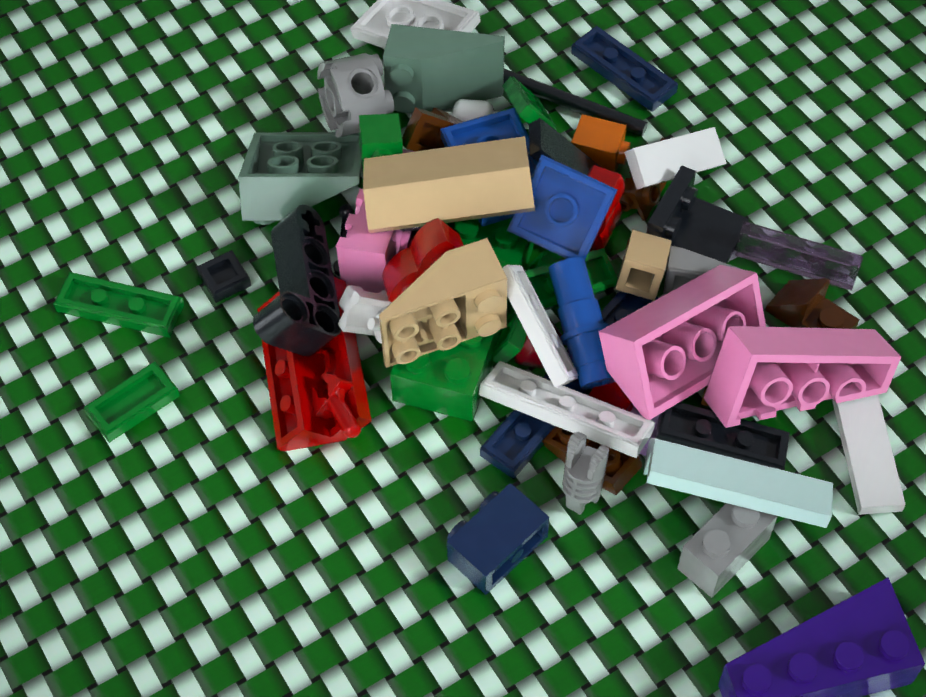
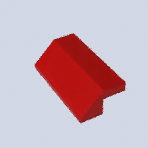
(291, 385)

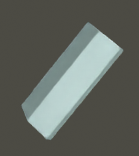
(739, 482)

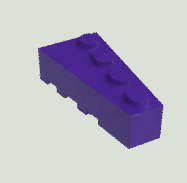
(839, 653)

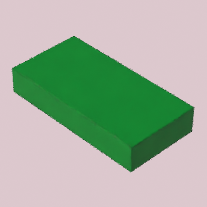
(132, 401)

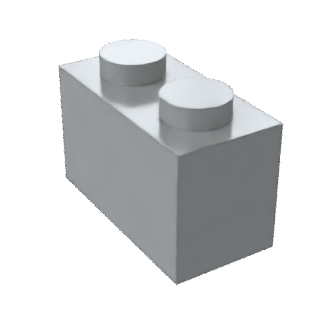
(724, 546)

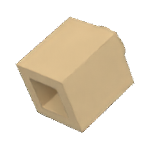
(643, 265)

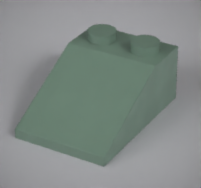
(441, 66)

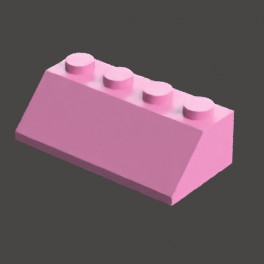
(675, 341)

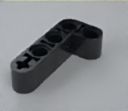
(308, 307)

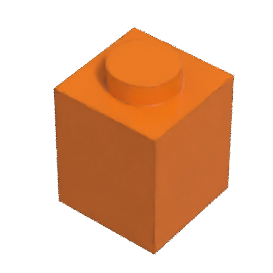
(602, 141)

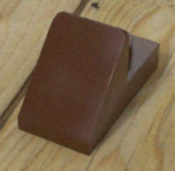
(424, 129)
(805, 306)

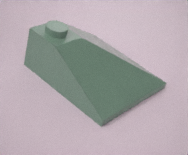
(294, 171)

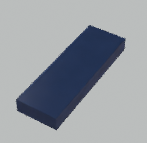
(624, 68)

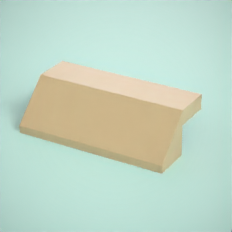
(447, 184)

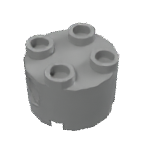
(351, 90)

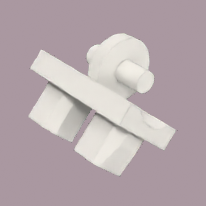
(362, 311)

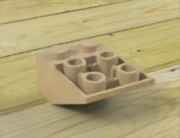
(449, 303)

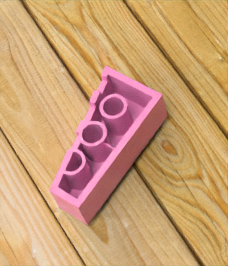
(366, 254)
(796, 367)

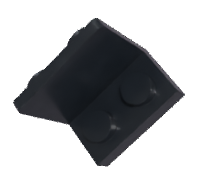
(694, 222)

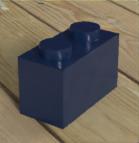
(497, 537)

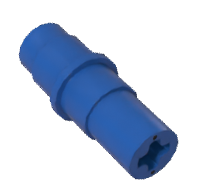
(580, 321)

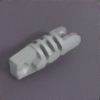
(583, 472)

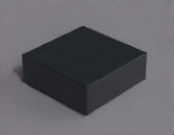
(223, 276)

